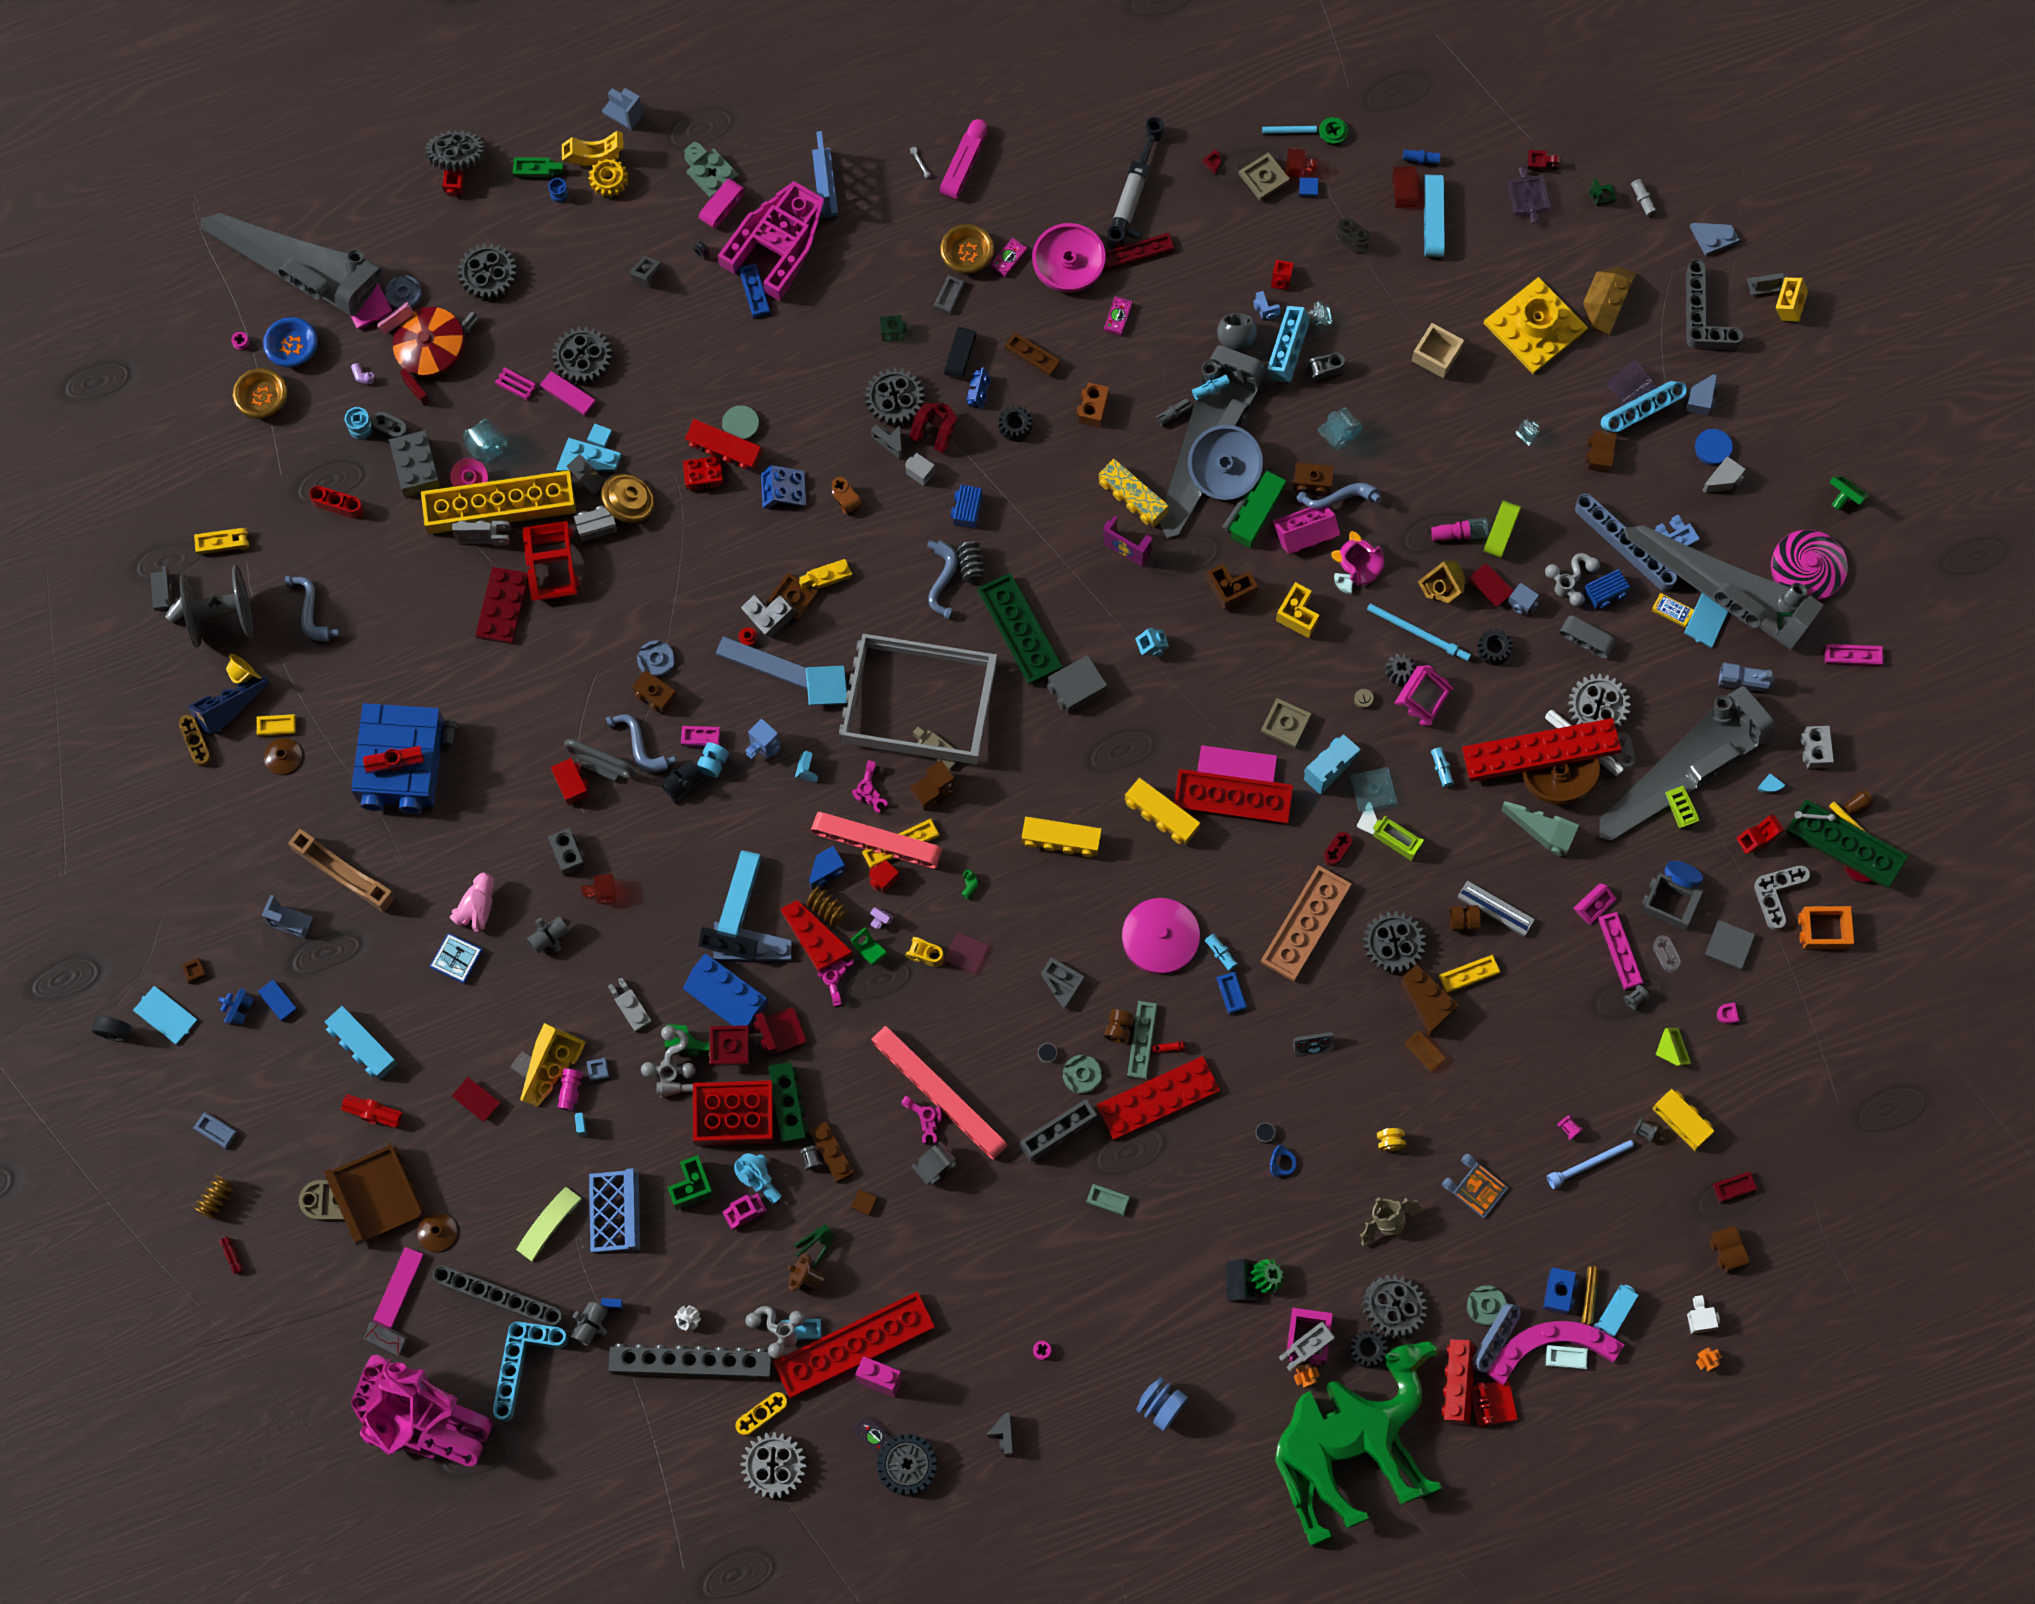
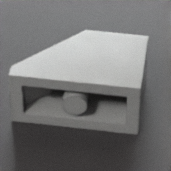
(1725, 477)

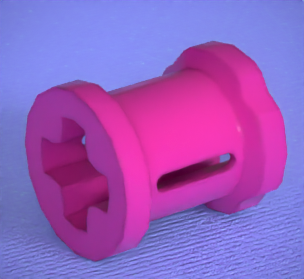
(1569, 1127)

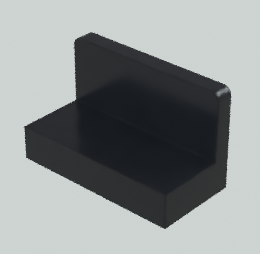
(1239, 1281)

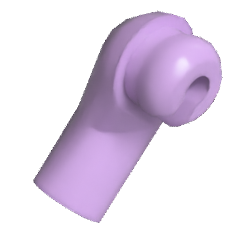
(365, 378)

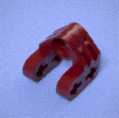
(938, 415)

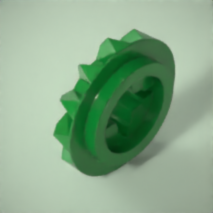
(1335, 124)

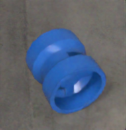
(558, 185)

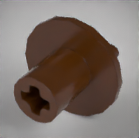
(803, 1274)

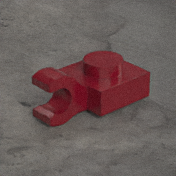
(1538, 160)

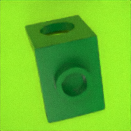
(869, 948)

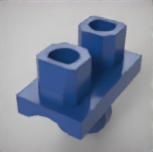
(233, 1015)

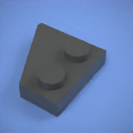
(1061, 981)

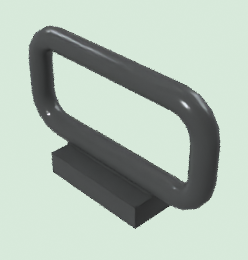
(599, 762)

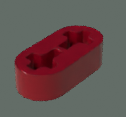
(1341, 851)

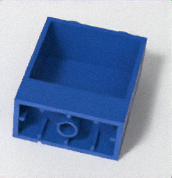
(398, 728)

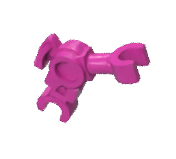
(866, 789)
(832, 976)
(927, 1116)

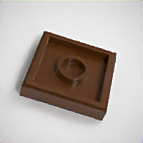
(799, 598)

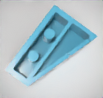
(1331, 763)

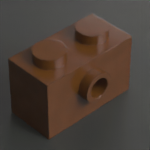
(1313, 478)
(654, 692)

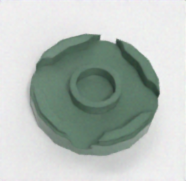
(741, 422)
(1082, 1074)
(1485, 1304)

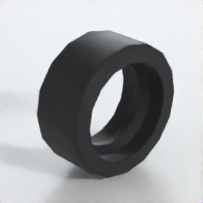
(111, 1028)

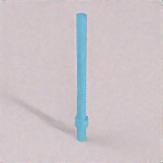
(1451, 649)

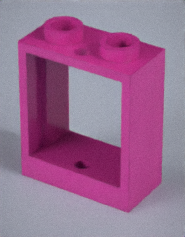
(1309, 1316)

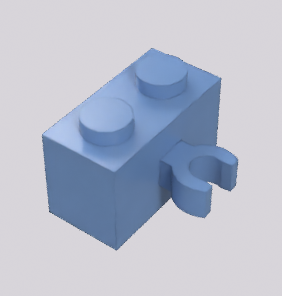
(763, 740)

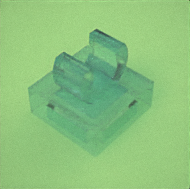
(1322, 312)
(1528, 431)

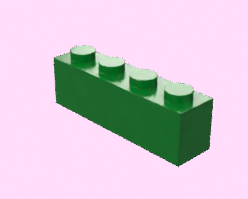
(1257, 509)

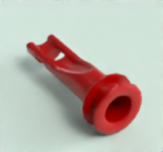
(1169, 1047)

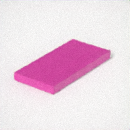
(1237, 763)

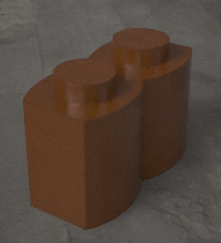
(1601, 450)
(1729, 1249)

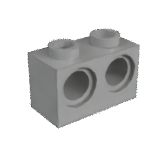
(1822, 747)

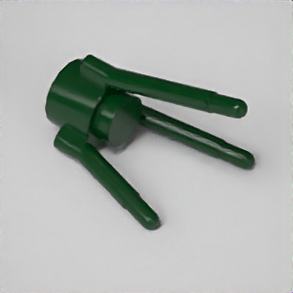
(821, 1235)

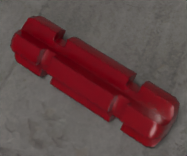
(231, 1255)

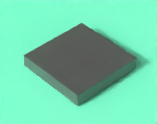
(1729, 945)

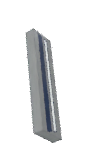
(1496, 908)

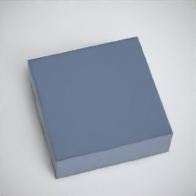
(598, 1069)

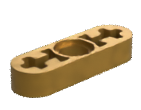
(193, 748)

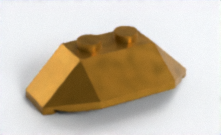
(1607, 297)

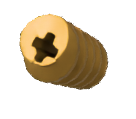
(826, 908)
(214, 1197)

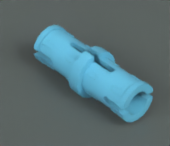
(1211, 387)
(1442, 767)
(1221, 952)

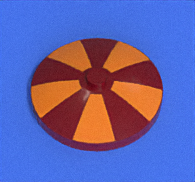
(429, 342)

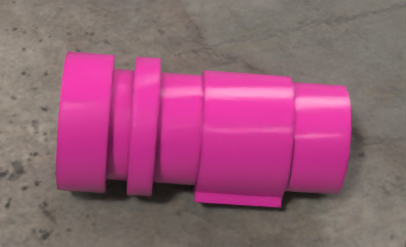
(1452, 531)
(568, 1092)

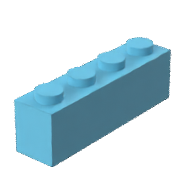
(360, 1042)

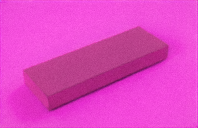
(567, 393)
(1853, 655)

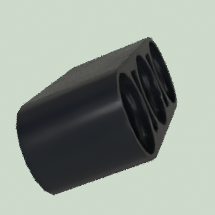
(960, 352)

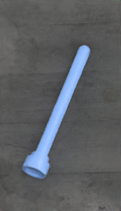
(1556, 1179)

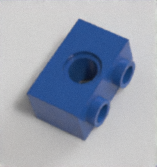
(1555, 1302)

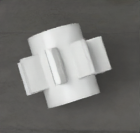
(687, 1318)

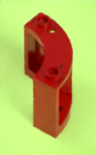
(548, 534)

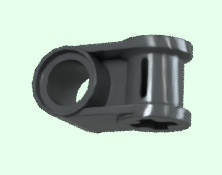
(1323, 367)

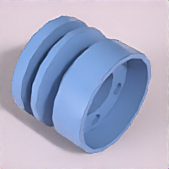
(1161, 1403)

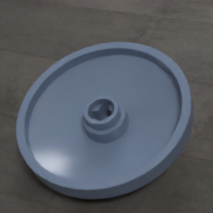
(1225, 462)

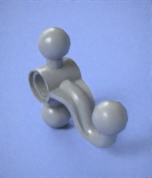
(1553, 572)
(687, 1070)
(776, 1349)

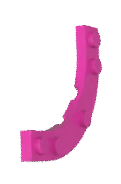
(1548, 1334)

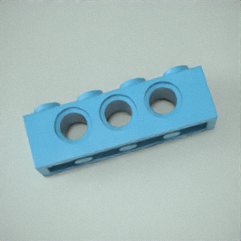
(1288, 344)

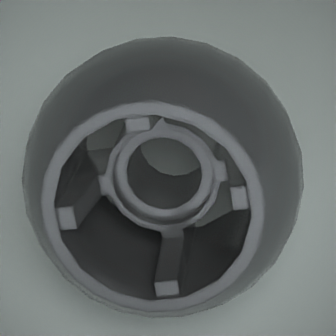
(1237, 331)

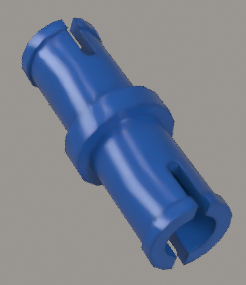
(1421, 156)

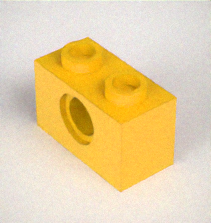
(1792, 299)

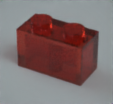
(1405, 186)

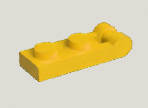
(221, 541)

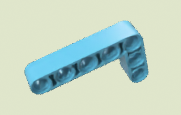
(517, 1361)

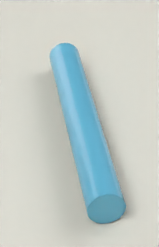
(1289, 129)

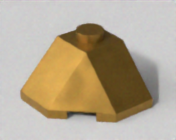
(1444, 582)

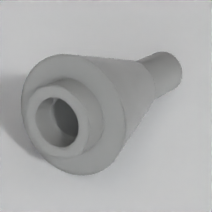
(671, 1088)

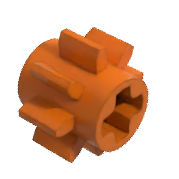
(1708, 1359)
(1306, 1376)

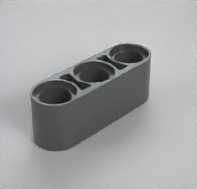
(1587, 637)

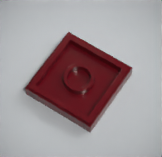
(728, 1045)

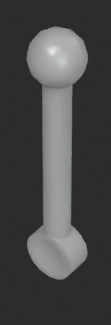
(913, 151)
(1798, 815)

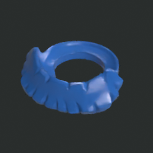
(1275, 1169)

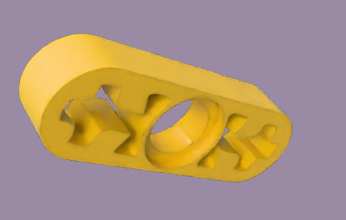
(776, 1409)

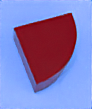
(1212, 161)

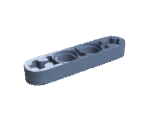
(1484, 1357)

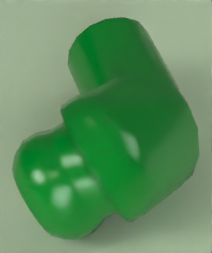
(971, 883)

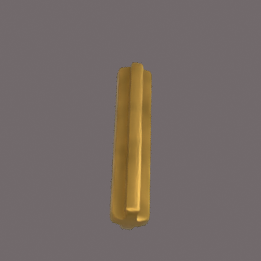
(1590, 1295)

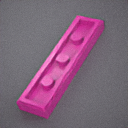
(1620, 950)
(398, 1287)

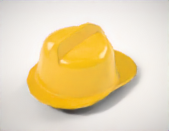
(240, 670)

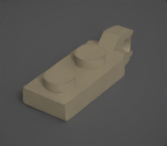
(932, 739)

